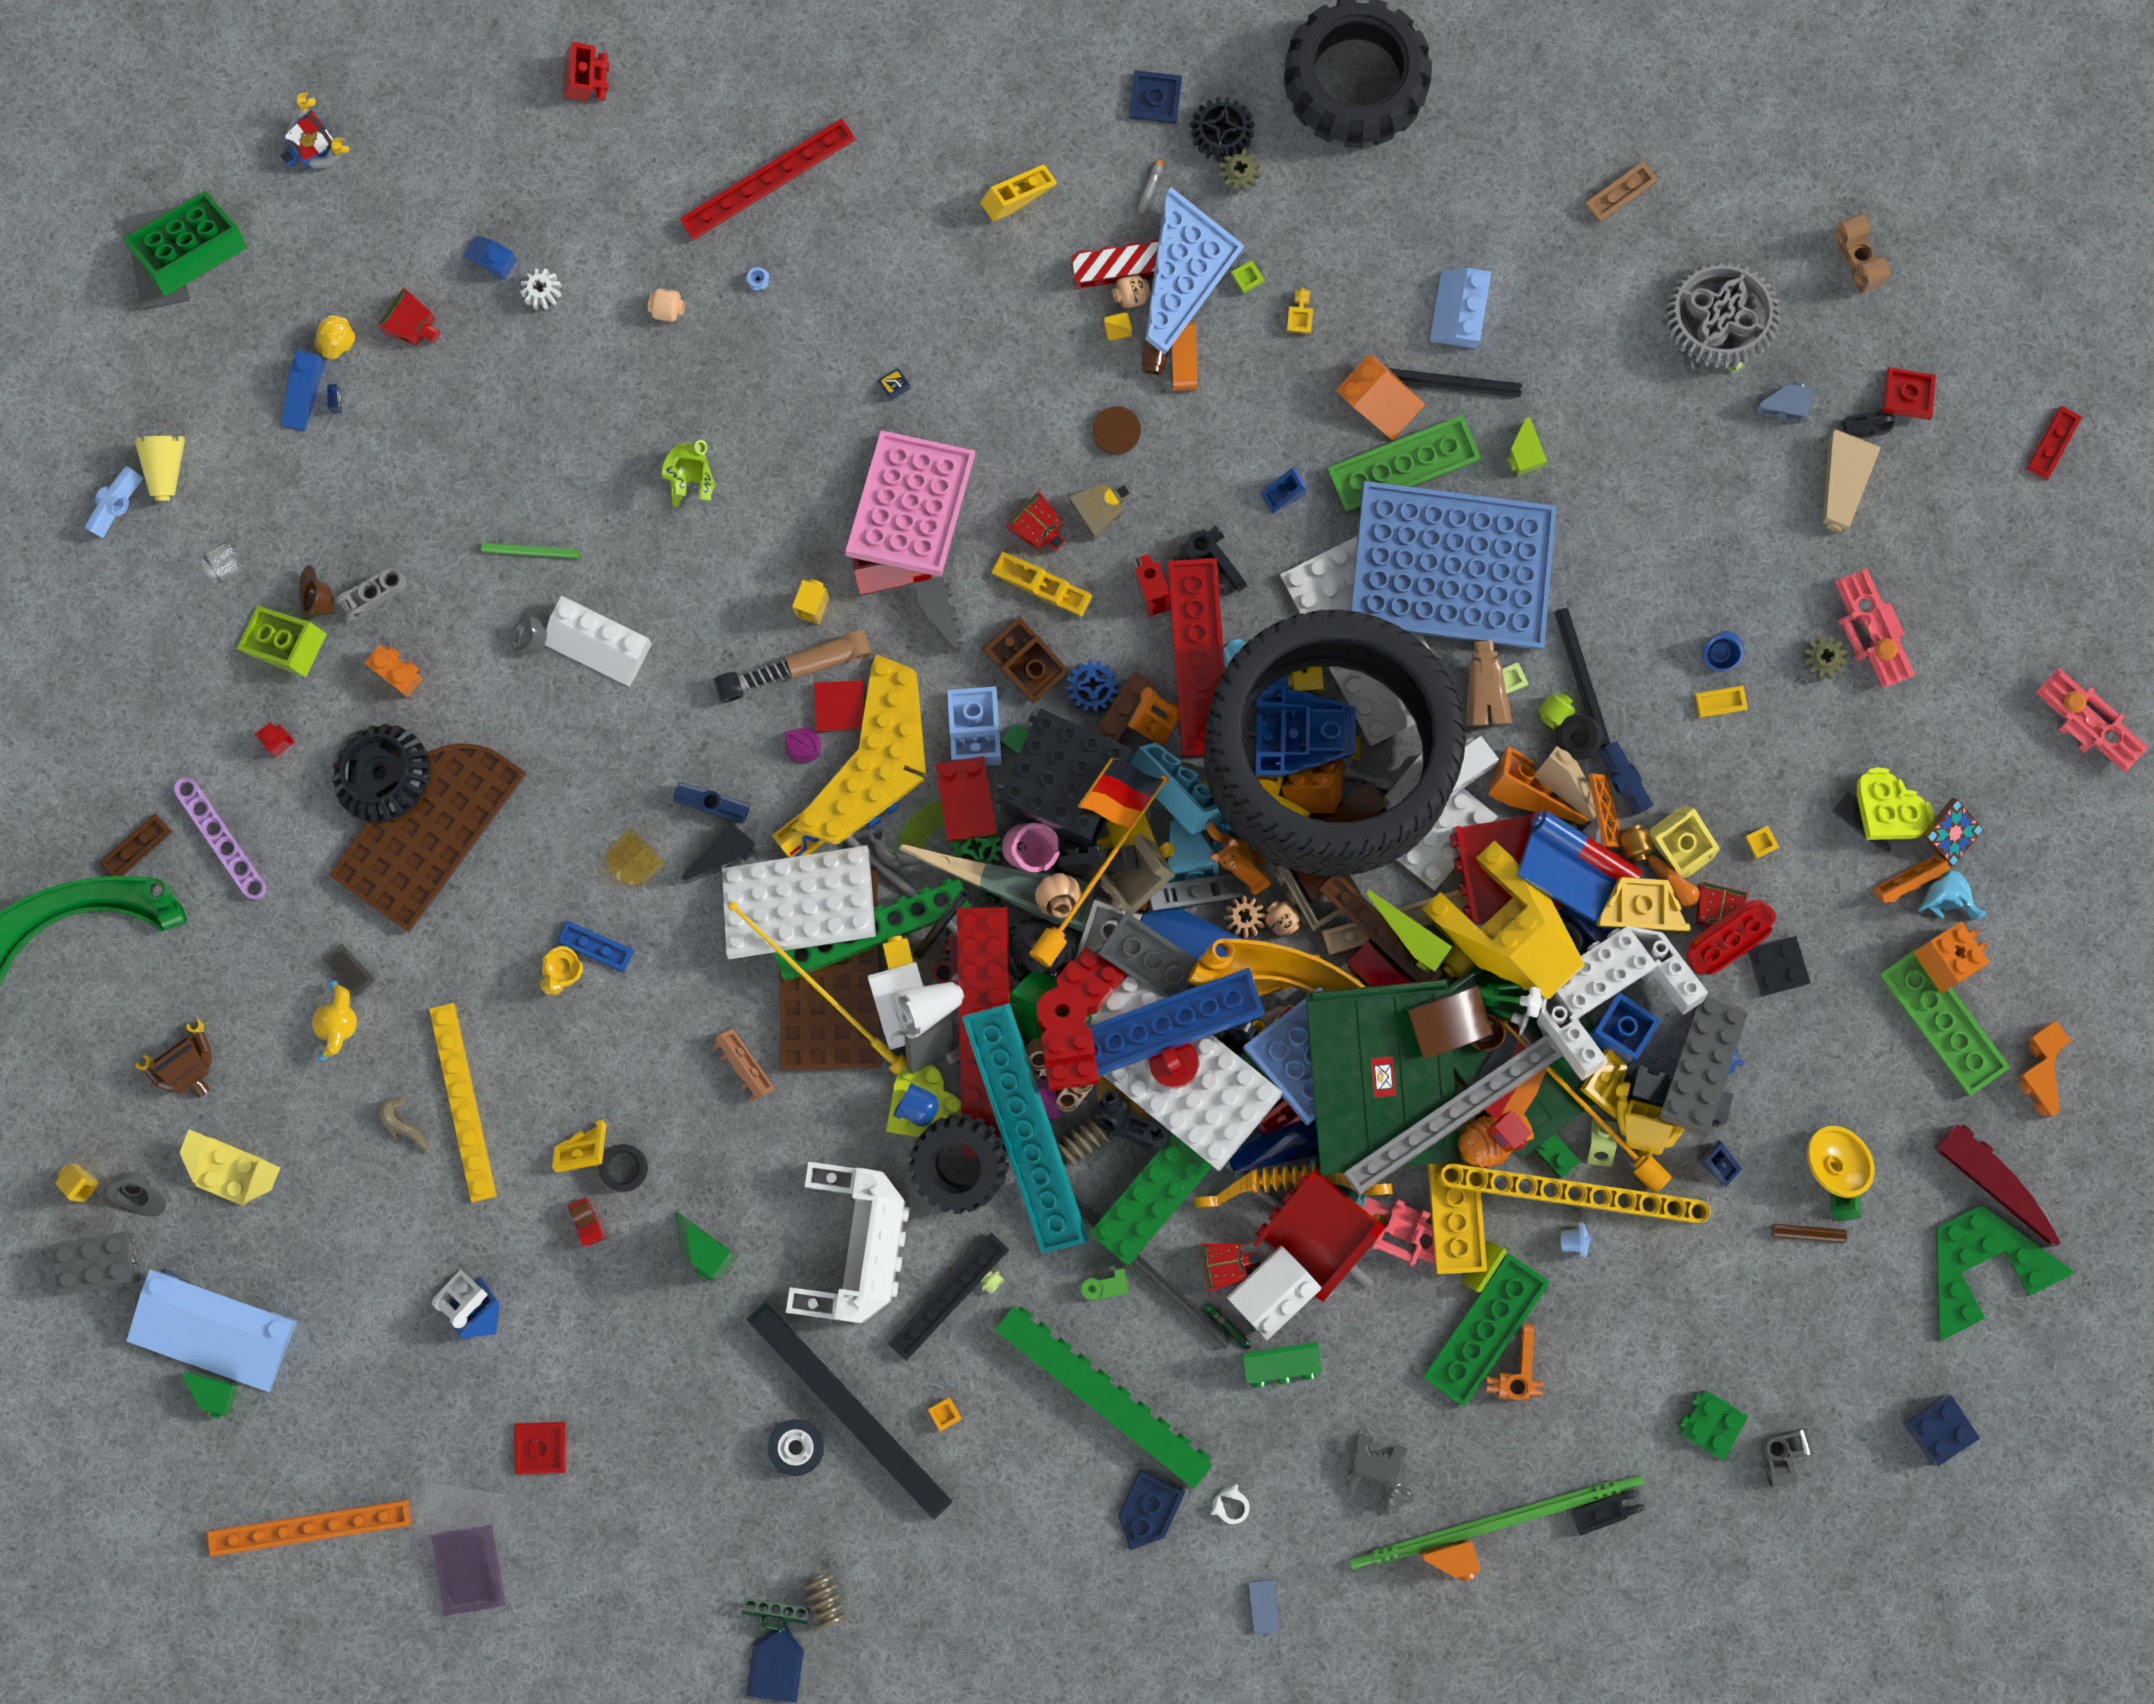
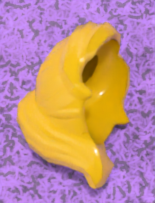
(559, 970)

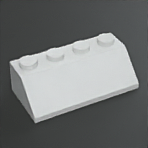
(596, 641)

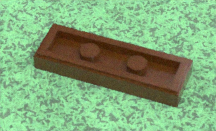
(136, 846)

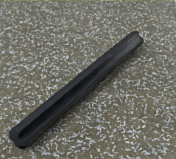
(1458, 383)
(1580, 670)

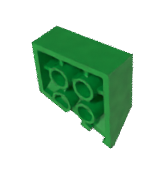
(1025, 1001)

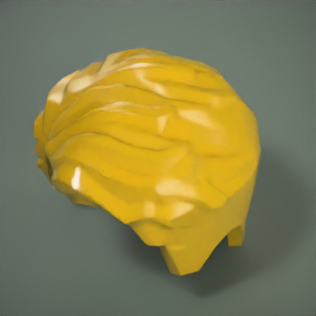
(333, 337)

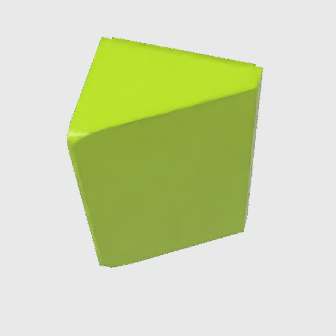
(1478, 1280)

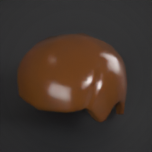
(1494, 1040)

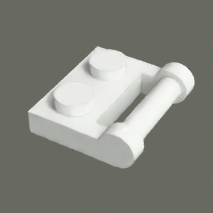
(464, 1291)

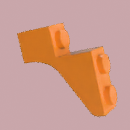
(2041, 1078)

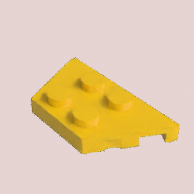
(1643, 905)

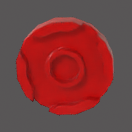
(1175, 1066)

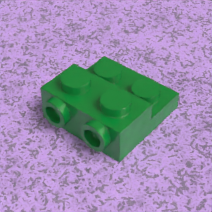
(1712, 1424)

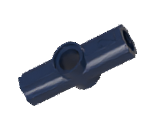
(1625, 778)
(696, 797)

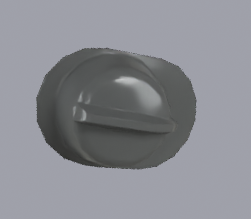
(134, 1193)

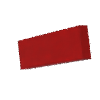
(2053, 443)

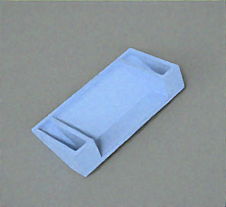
(210, 1330)

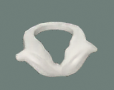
(1233, 1493)

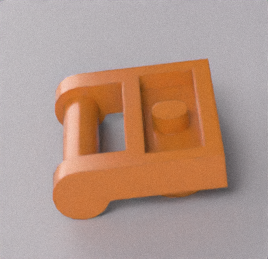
(1150, 724)

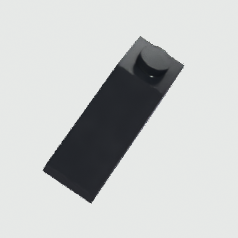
(724, 852)

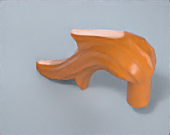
(1683, 890)

